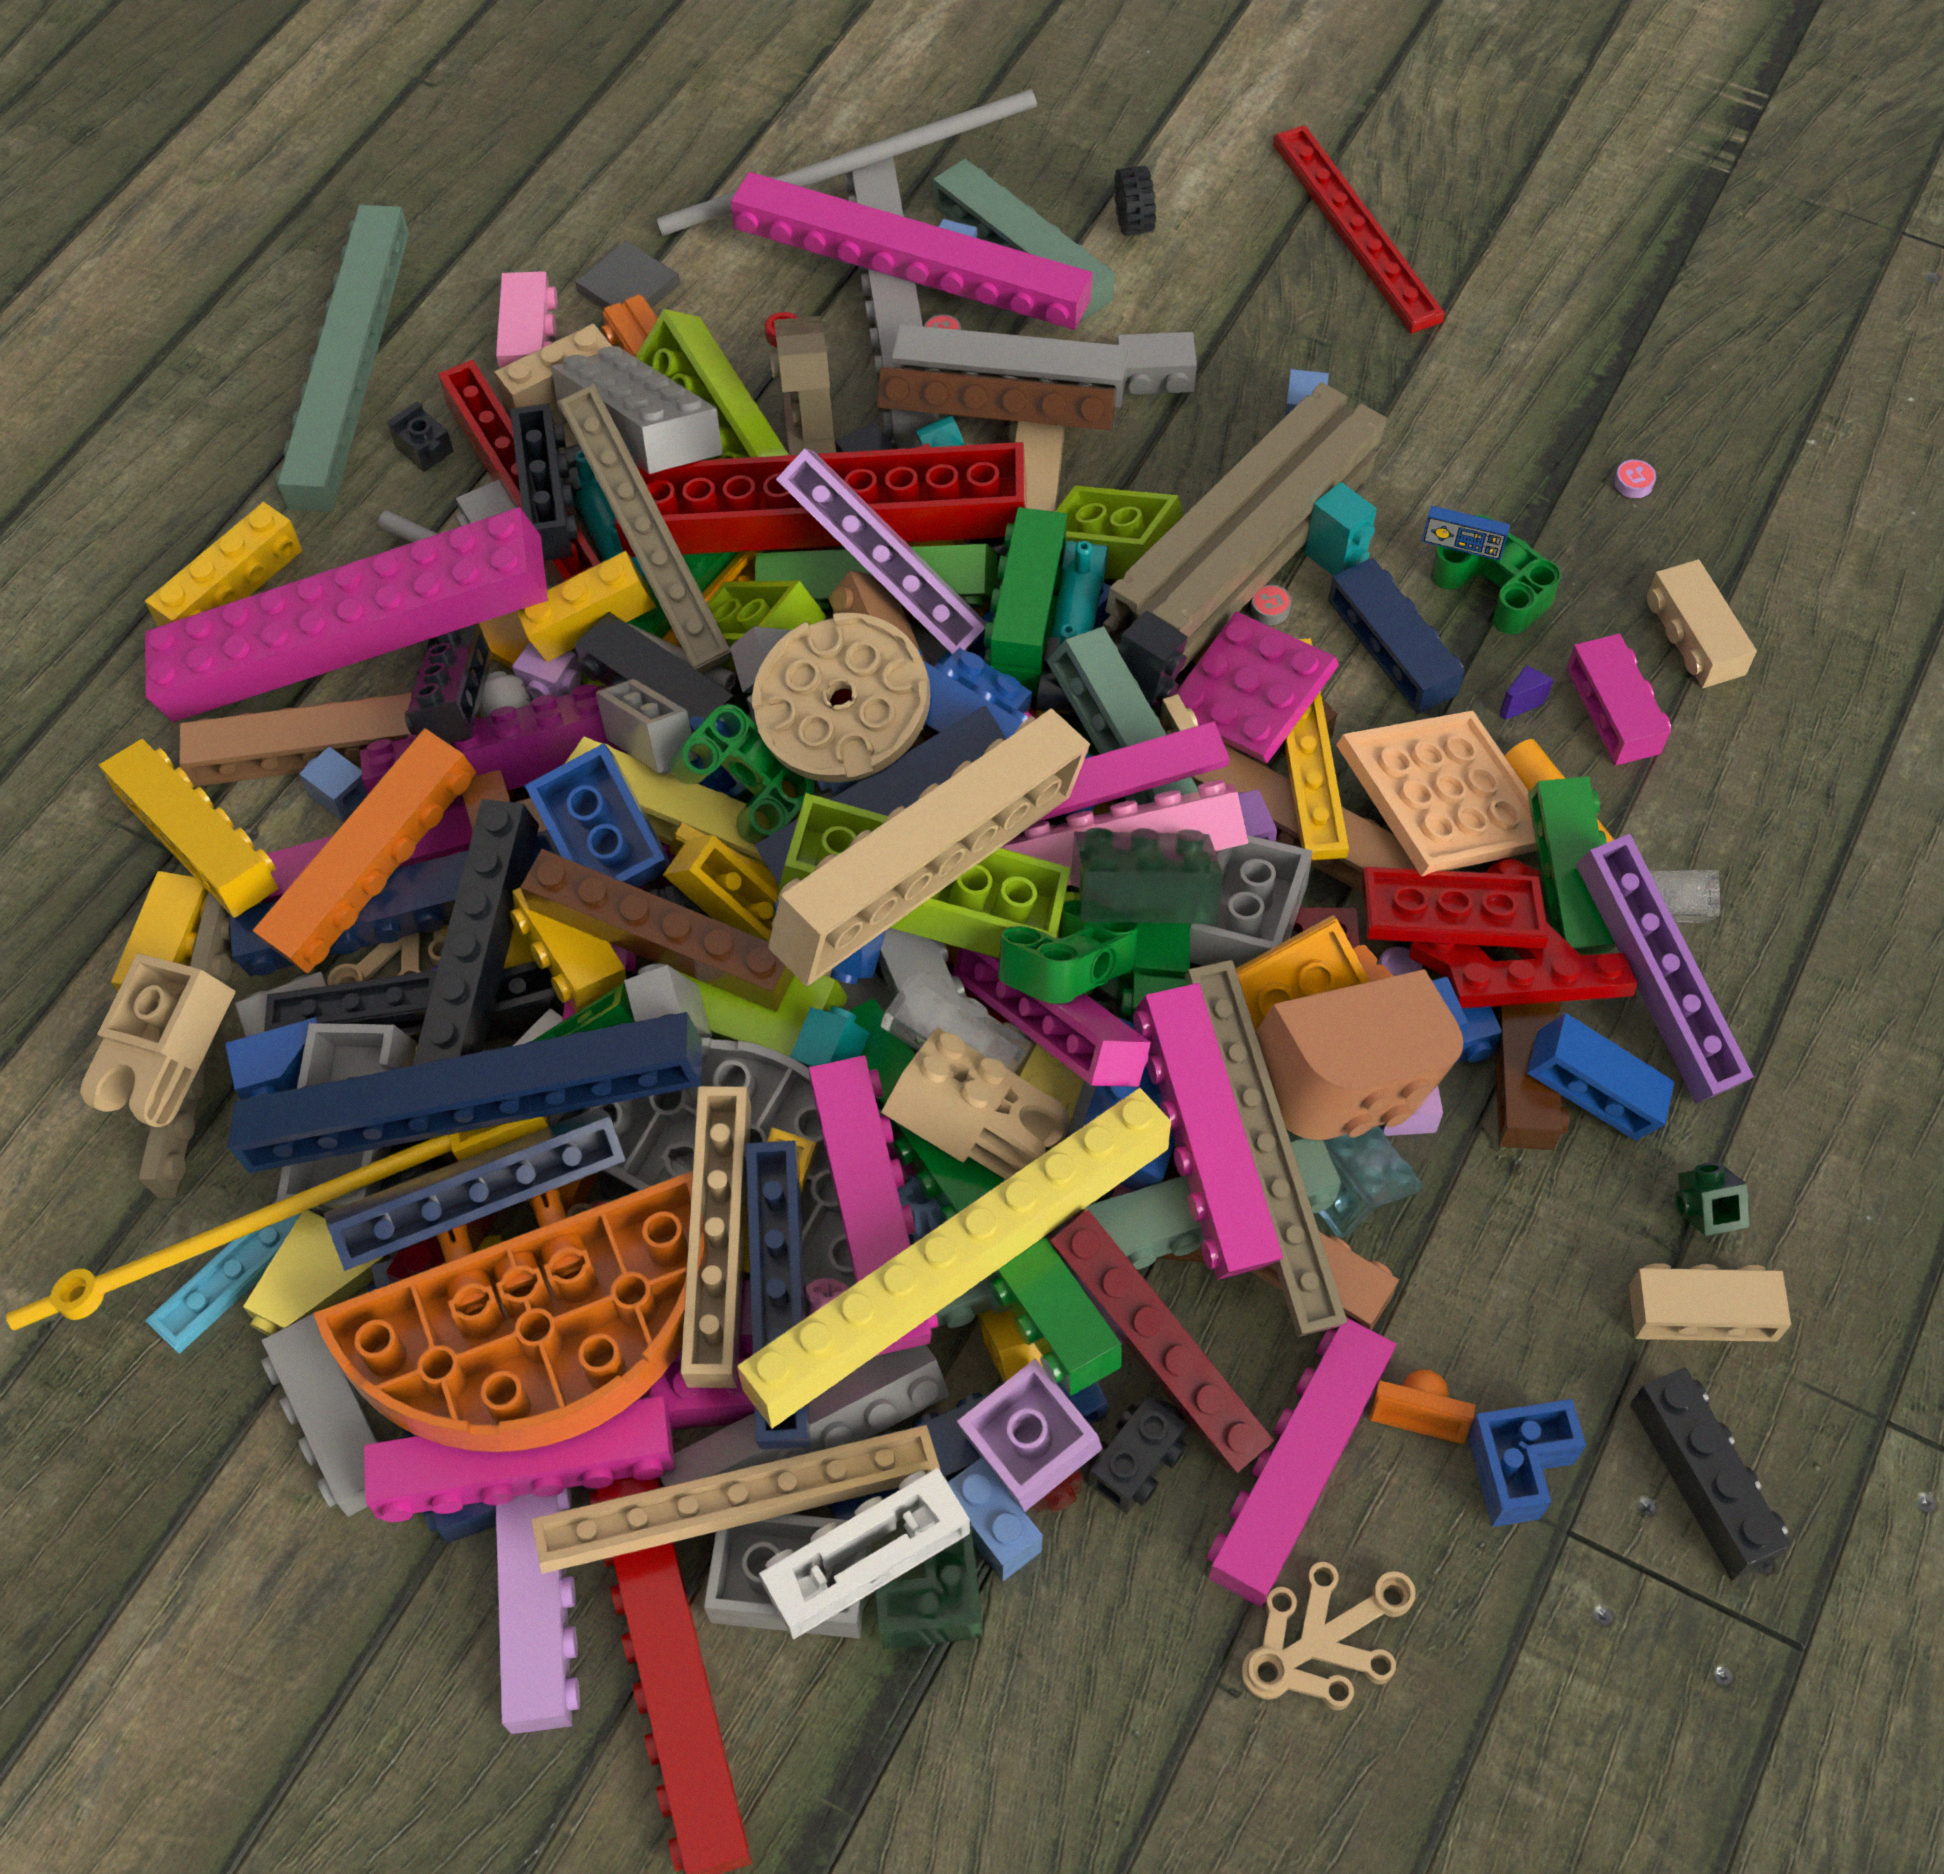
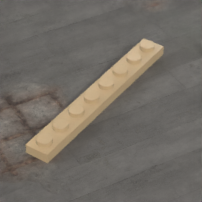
(731, 1499)

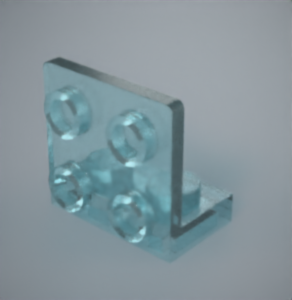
(1369, 1176)

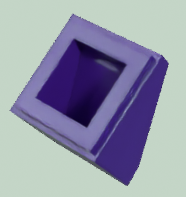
(1526, 692)

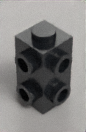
(1146, 1443)

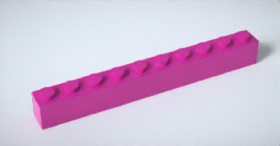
(912, 250)

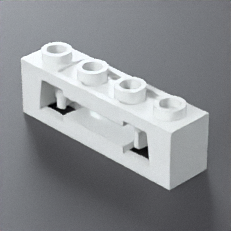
(831, 1544)

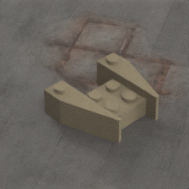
(804, 374)

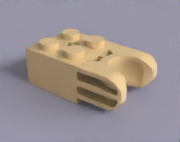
(155, 1039)
(974, 1106)

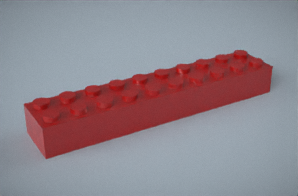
(914, 490)

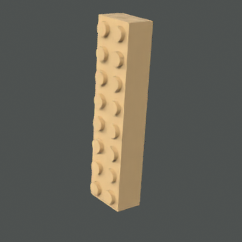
(925, 846)

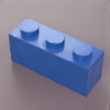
(1600, 1077)

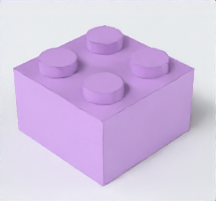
(1030, 1435)

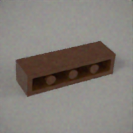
(1526, 1108)

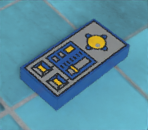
(1465, 532)

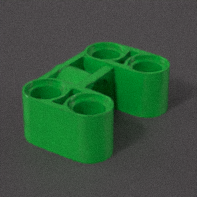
(1524, 576)
(749, 763)
(1067, 965)

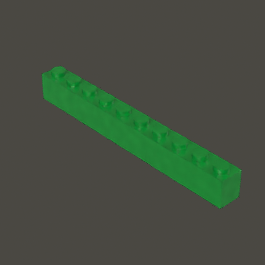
(1036, 1283)

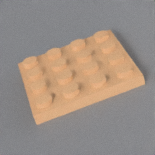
(1443, 791)

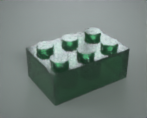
(1146, 876)

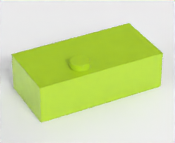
(743, 1020)

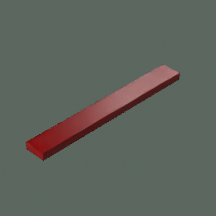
(1358, 229)

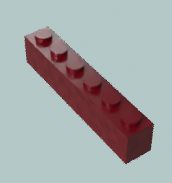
(1159, 1342)

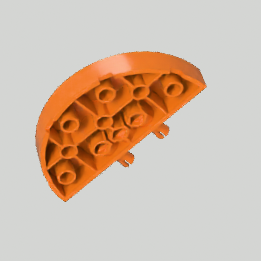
(530, 1331)

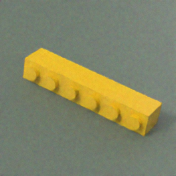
(190, 827)

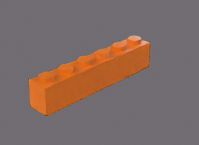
(366, 851)

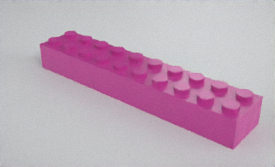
(345, 615)

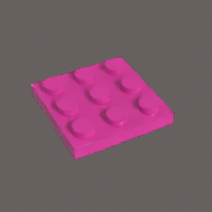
(1255, 685)

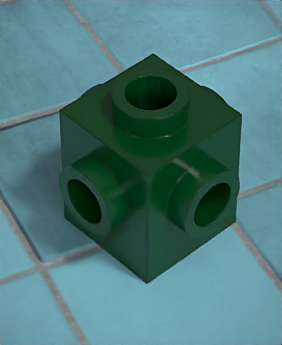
(1713, 1199)

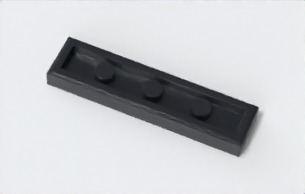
(358, 1002)

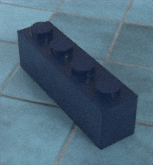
(1396, 635)

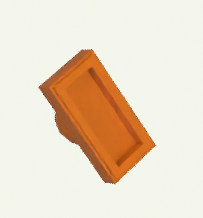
(1422, 1407)

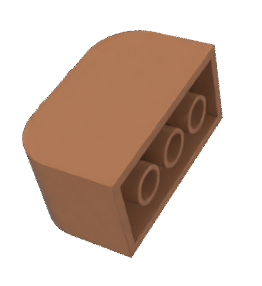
(1358, 1054)

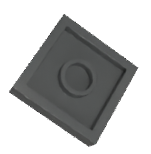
(626, 274)

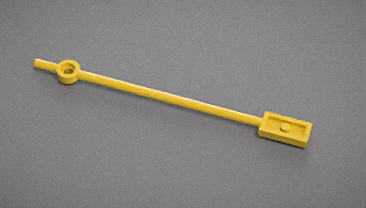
(81, 1292)

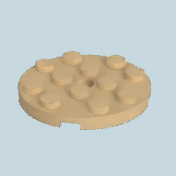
(850, 738)

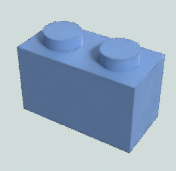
(997, 1521)

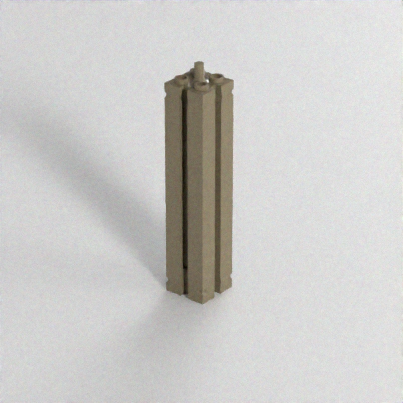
(1248, 521)

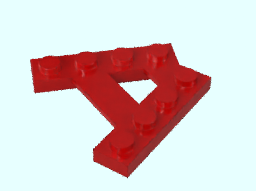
(1539, 977)

